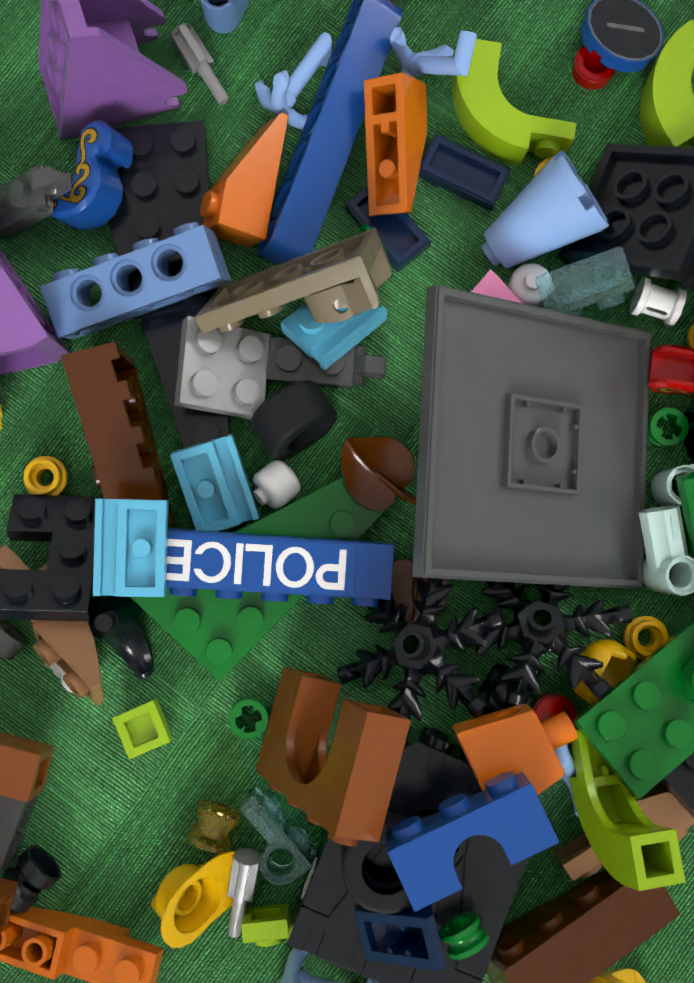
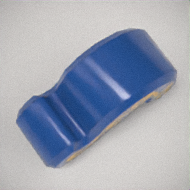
(95, 180)

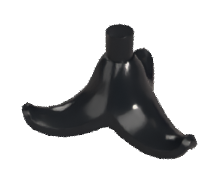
(121, 626)

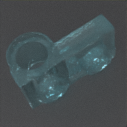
(266, 816)

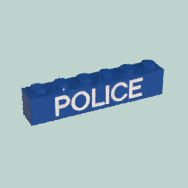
(278, 566)

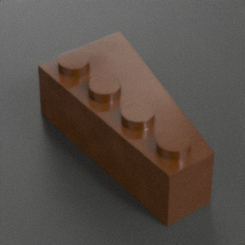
(116, 424)
(579, 932)

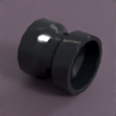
(35, 873)

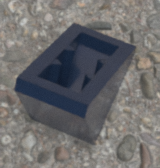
(401, 938)

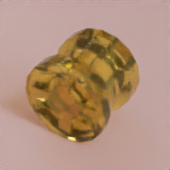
(213, 826)

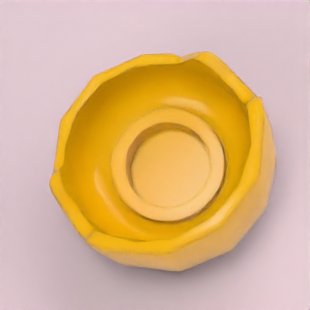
(616, 664)

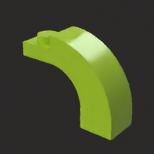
(668, 94)
(494, 122)
(619, 832)

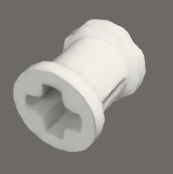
(658, 301)

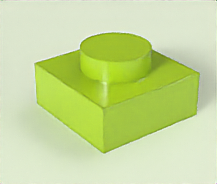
(142, 728)
(266, 924)

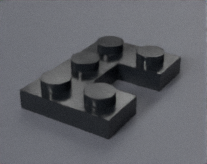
(66, 585)

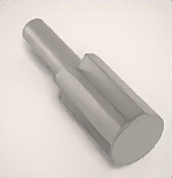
(198, 59)
(242, 886)

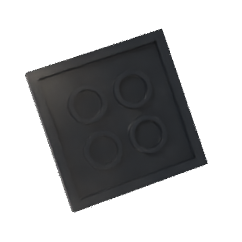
(647, 207)

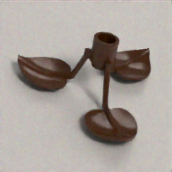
(374, 474)

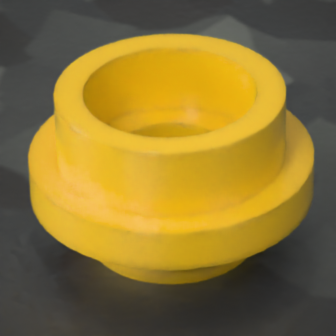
(37, 467)
(658, 634)

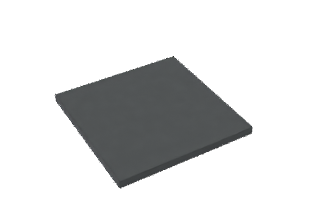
(530, 445)

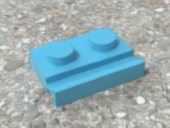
(330, 340)
(215, 484)
(130, 547)

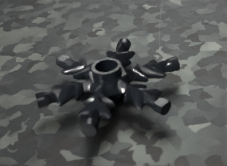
(548, 637)
(430, 654)

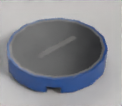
(622, 34)

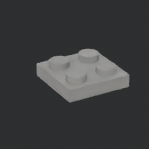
(221, 370)

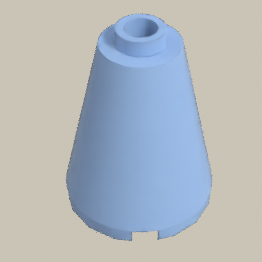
(544, 216)

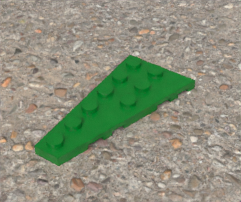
(225, 630)

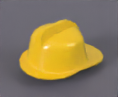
(192, 899)

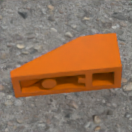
(394, 141)
(243, 196)

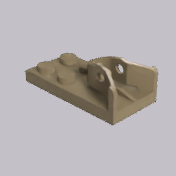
(326, 278)

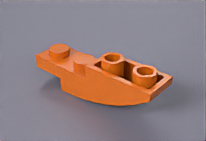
(77, 946)

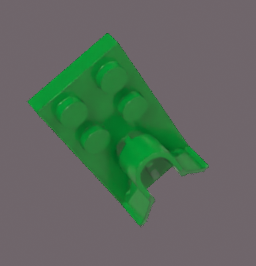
(647, 716)

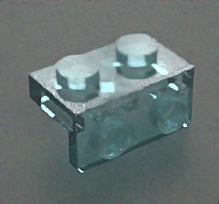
(586, 282)

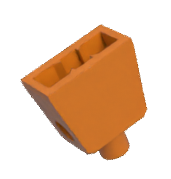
(516, 743)

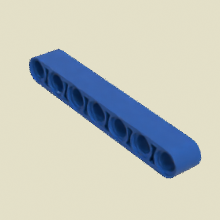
(329, 131)

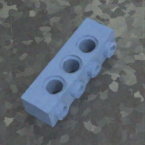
(69, 293)

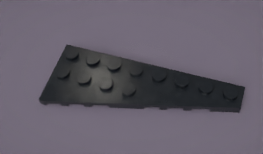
(158, 195)

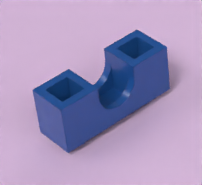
(426, 847)

